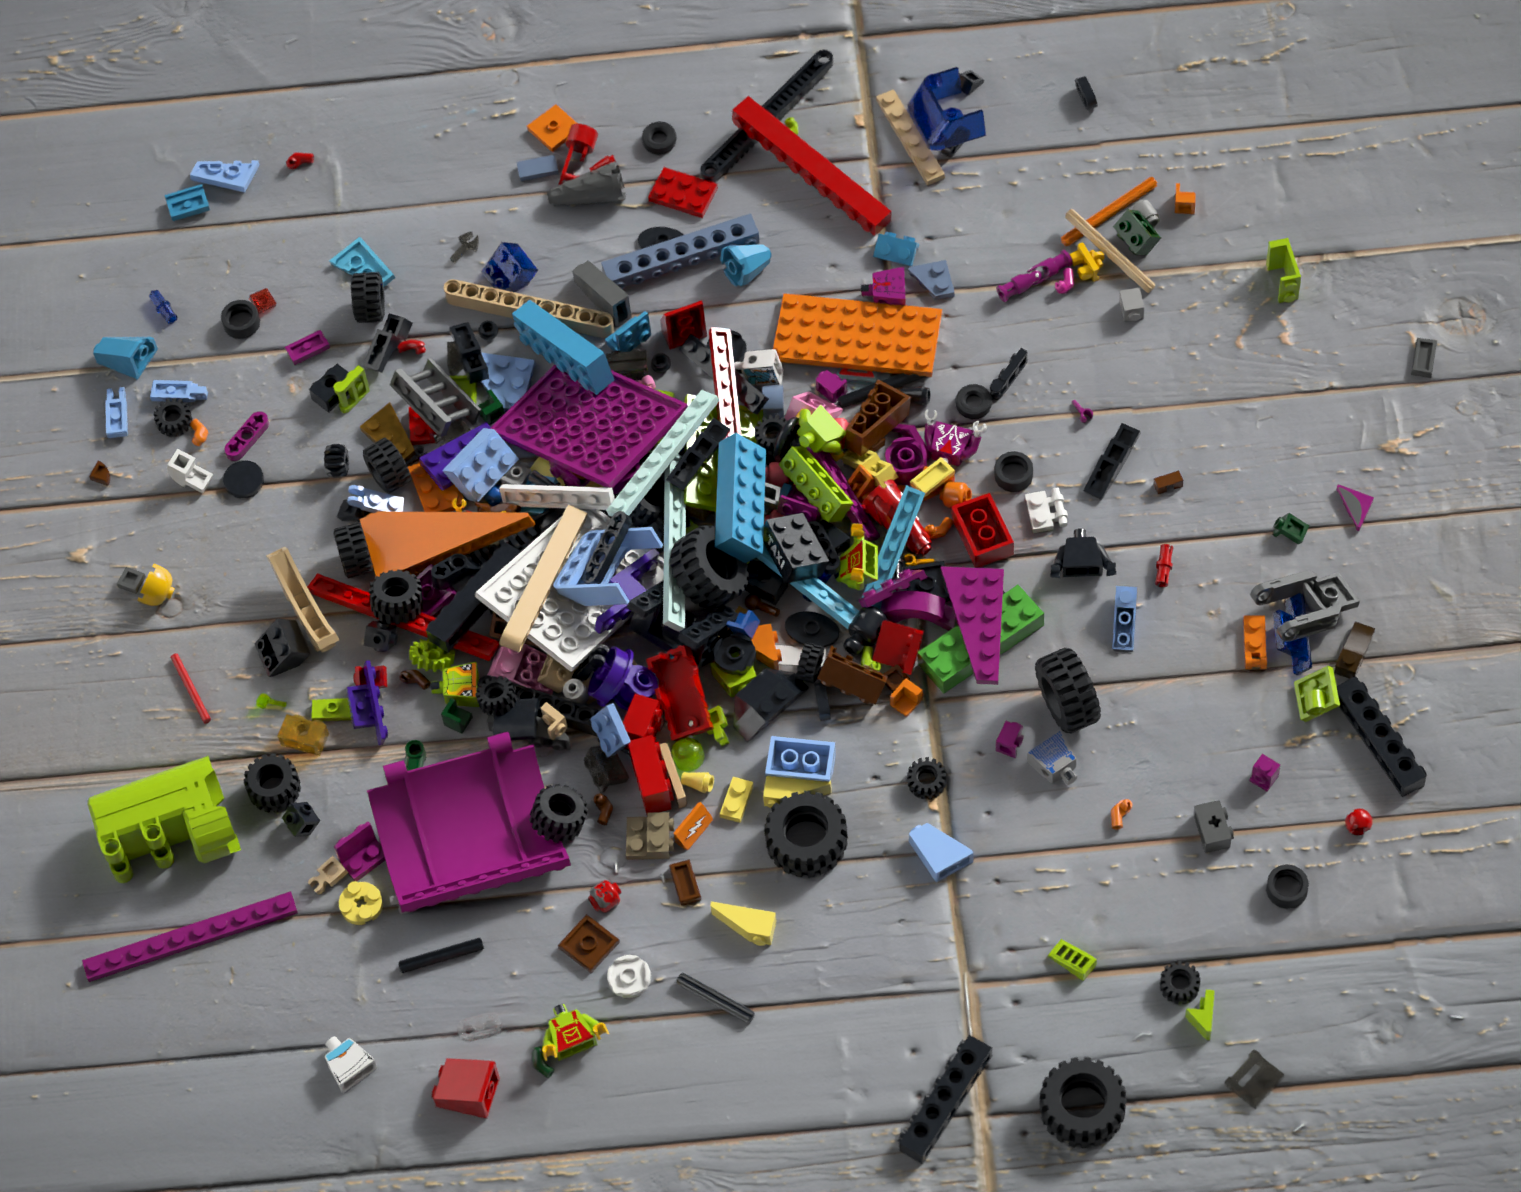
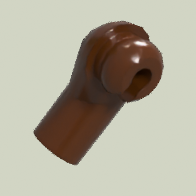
(414, 676)
(605, 808)

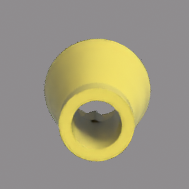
(699, 781)

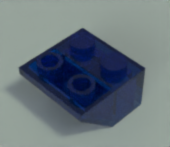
(509, 268)

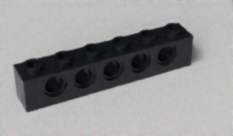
(1403, 781)
(920, 1148)

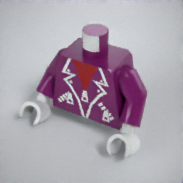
(951, 441)

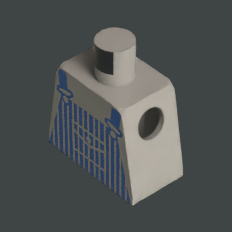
(1054, 759)

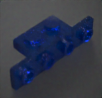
(1299, 648)

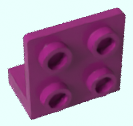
(360, 851)

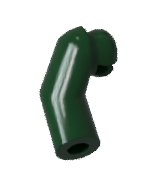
(539, 1064)

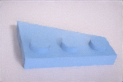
(229, 176)

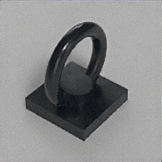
(779, 453)

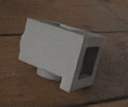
(517, 474)

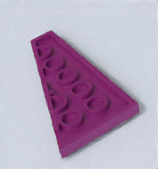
(978, 610)

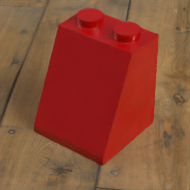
(466, 1086)

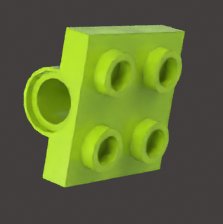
(1316, 693)

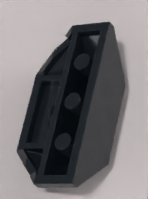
(764, 700)

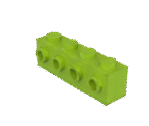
(815, 484)

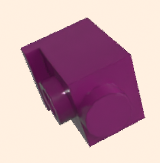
(830, 386)
(1009, 739)
(1265, 772)

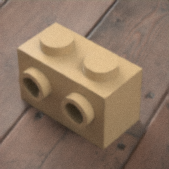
(554, 674)

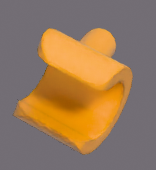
(910, 557)

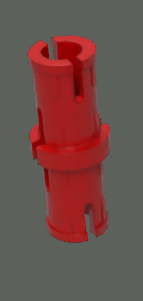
(1164, 565)

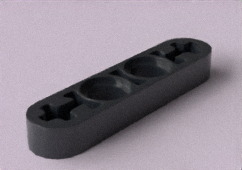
(608, 549)

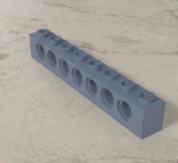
(685, 244)

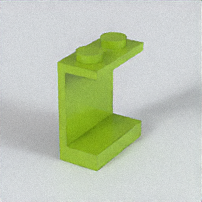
(1281, 256)

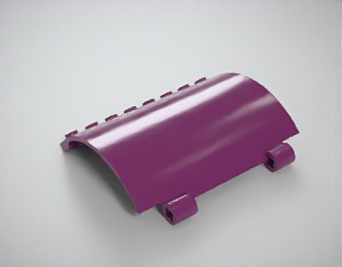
(462, 824)

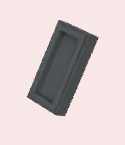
(1424, 357)

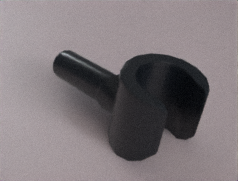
(418, 453)

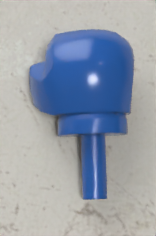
(493, 496)

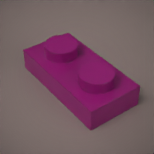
(307, 347)

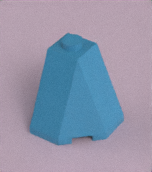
(125, 354)

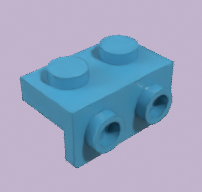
(896, 249)

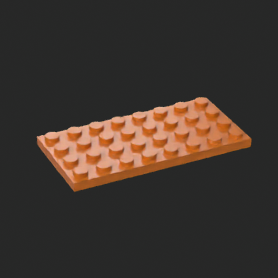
(857, 335)

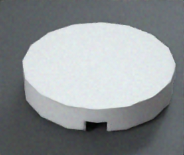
(629, 976)

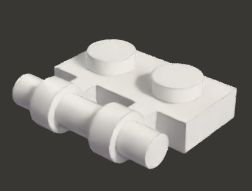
(1039, 511)

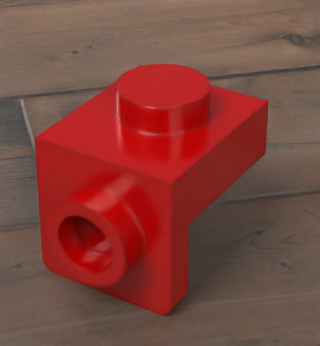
(381, 676)

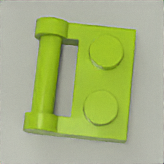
(357, 386)

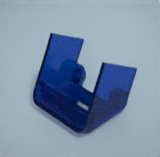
(939, 126)

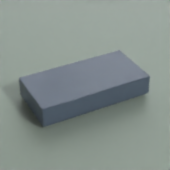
(537, 168)

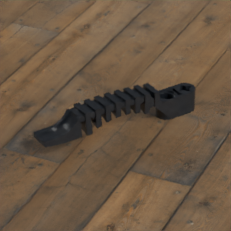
(446, 572)

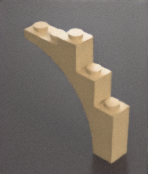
(305, 607)

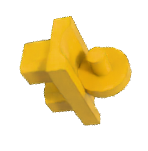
(1091, 262)

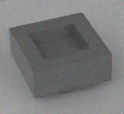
(131, 580)

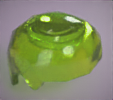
(687, 754)

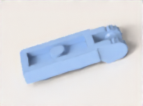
(116, 414)
(373, 500)

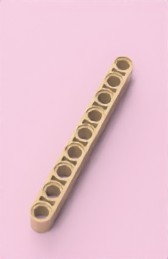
(501, 307)
(543, 579)

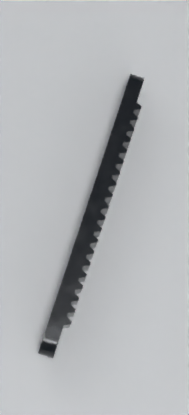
(777, 105)

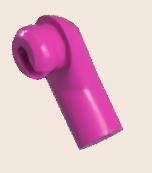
(1068, 282)

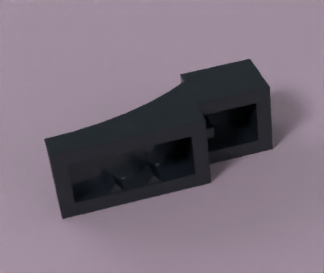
(386, 341)
(469, 352)

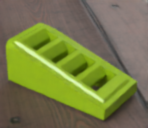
(1081, 973)

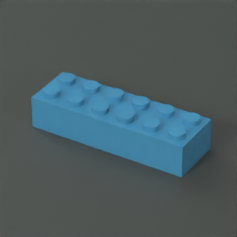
(562, 347)
(740, 498)

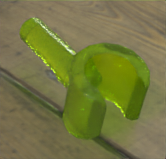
(263, 700)

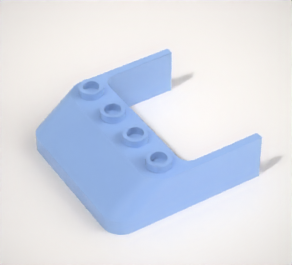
(570, 582)

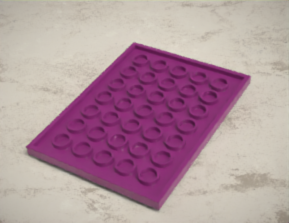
(586, 431)

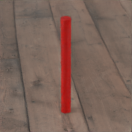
(190, 688)

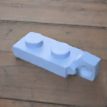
(183, 390)

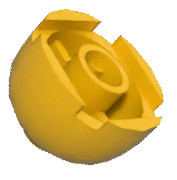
(157, 587)

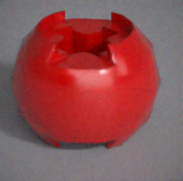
(1358, 821)

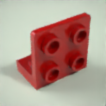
(898, 646)

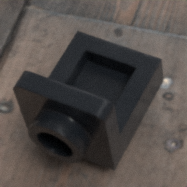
(350, 512)

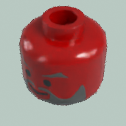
(604, 896)

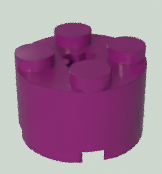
(906, 458)

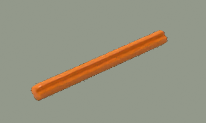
(1111, 209)

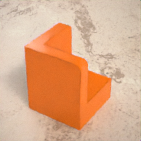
(1184, 201)
(906, 697)

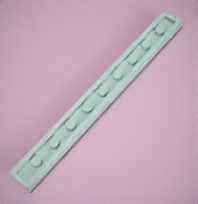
(673, 530)

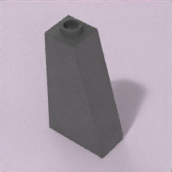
(603, 292)

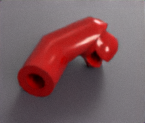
(298, 158)
(411, 344)

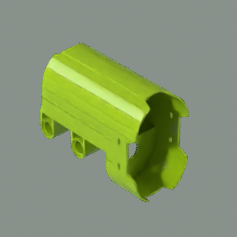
(160, 813)

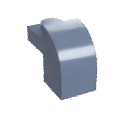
(775, 404)

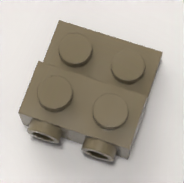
(649, 836)

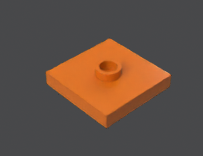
(551, 127)

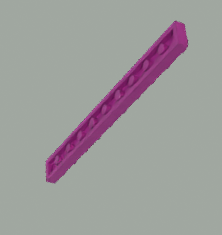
(189, 936)

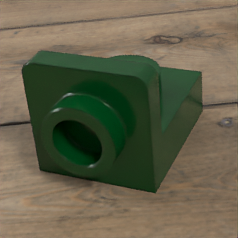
(1291, 528)

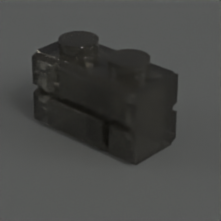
(629, 364)

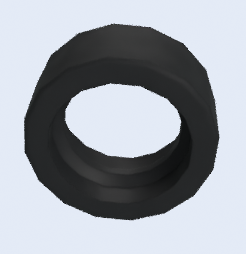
(235, 307)
(1013, 458)
(1290, 871)

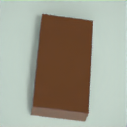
(685, 882)

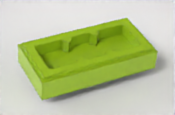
(331, 710)

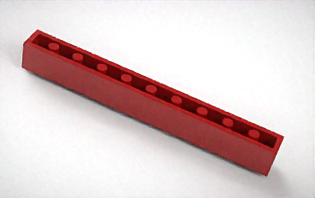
(811, 166)

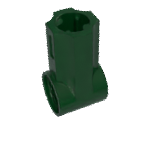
(414, 761)

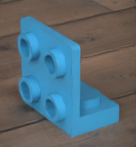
(630, 334)

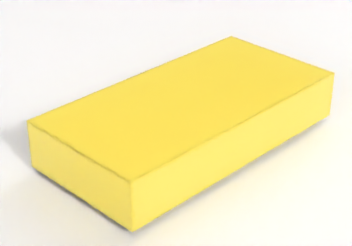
(932, 476)

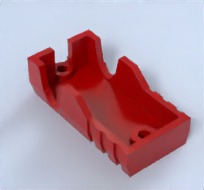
(680, 693)

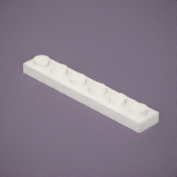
(557, 496)

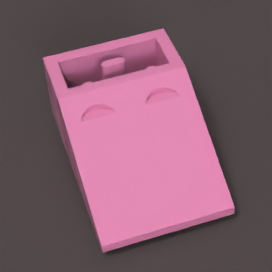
(520, 667)

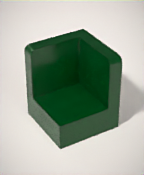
(492, 408)
(455, 717)

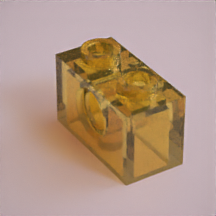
(312, 742)

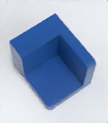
(744, 624)

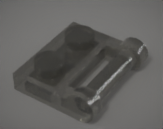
(1260, 1083)

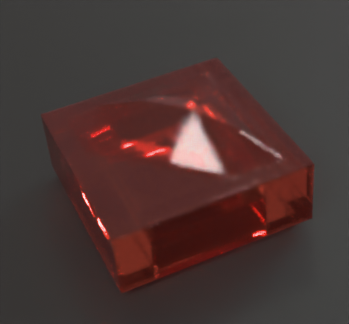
(262, 300)

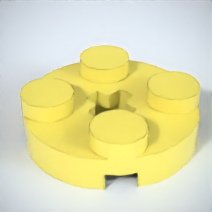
(355, 892)

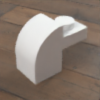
(185, 472)

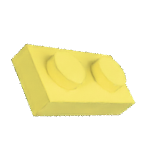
(736, 799)

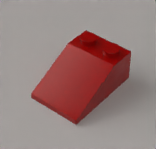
(682, 322)

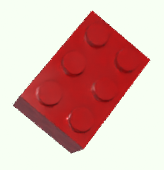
(982, 530)
(651, 774)

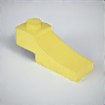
(871, 462)

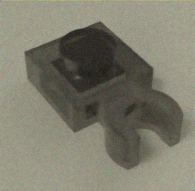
(455, 430)

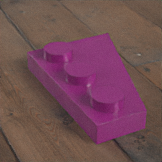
(903, 581)

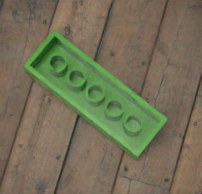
(947, 658)

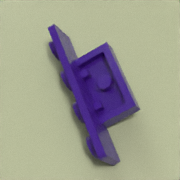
(365, 705)

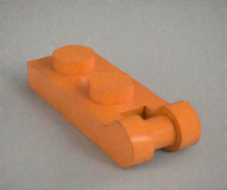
(1254, 641)

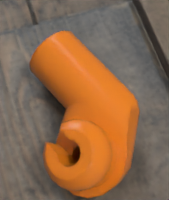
(939, 531)
(1119, 811)

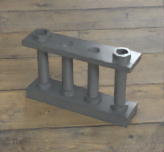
(425, 407)

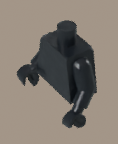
(1082, 557)

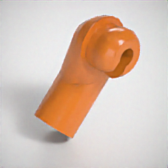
(200, 432)

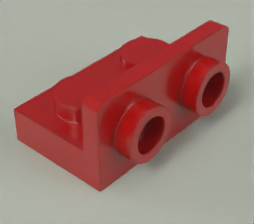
(420, 431)

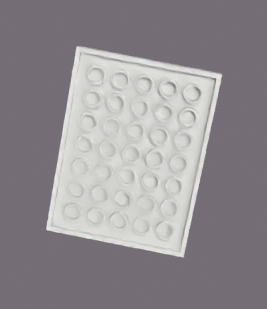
(563, 626)

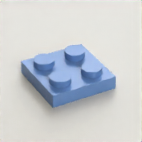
(610, 730)

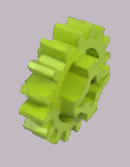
(429, 656)

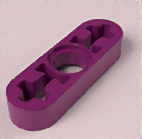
(247, 427)

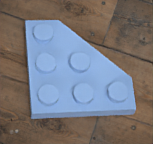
(508, 377)

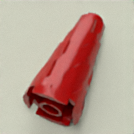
(882, 506)

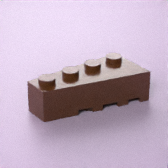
(876, 417)

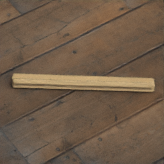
(1110, 251)

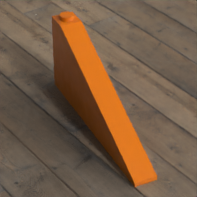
(424, 538)

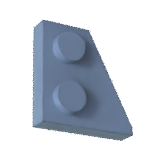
(934, 278)

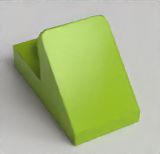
(1202, 1017)

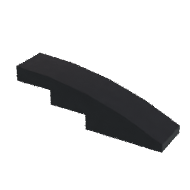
(698, 454)
(1112, 461)

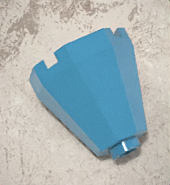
(744, 262)

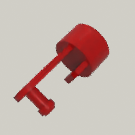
(581, 140)

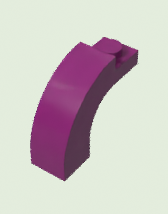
(919, 605)

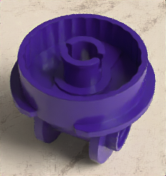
(621, 679)

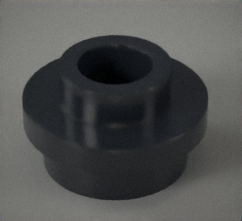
(485, 326)
(660, 358)

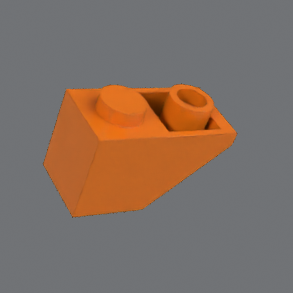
(764, 643)

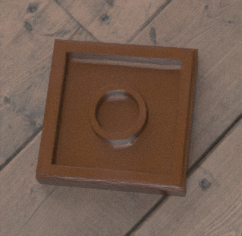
(588, 943)

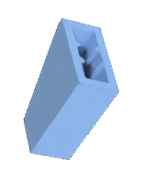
(939, 851)

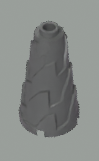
(590, 188)

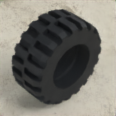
(705, 571)
(1067, 690)
(802, 809)
(1088, 1075)

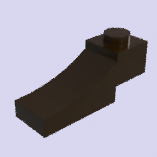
(1354, 650)

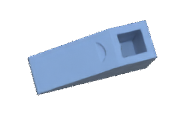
(1124, 618)

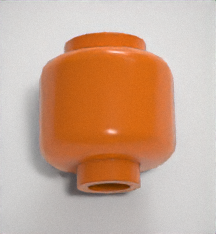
(955, 493)

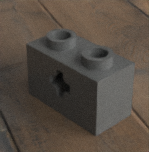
(1212, 837)

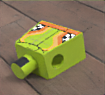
(460, 684)

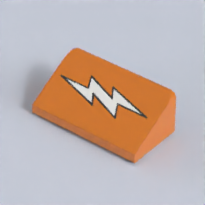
(692, 826)

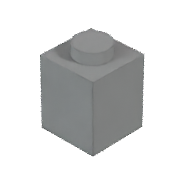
(1131, 304)

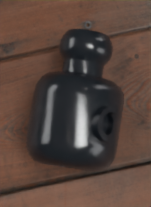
(864, 629)

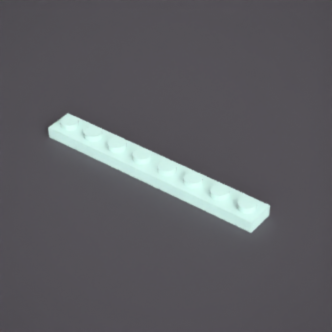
(664, 453)

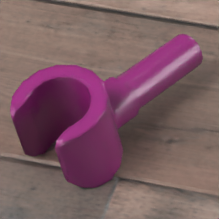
(1082, 411)

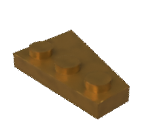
(387, 425)

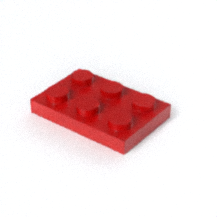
(683, 192)

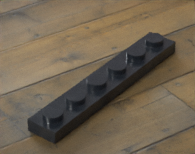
(746, 392)

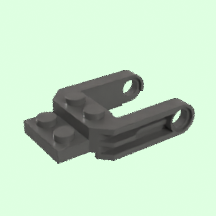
(1322, 595)

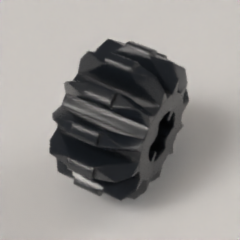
(336, 460)

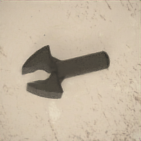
(464, 238)

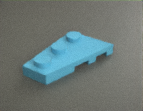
(361, 259)

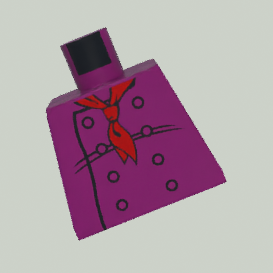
(887, 287)

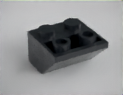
(282, 647)

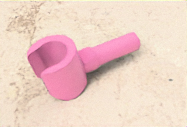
(648, 381)

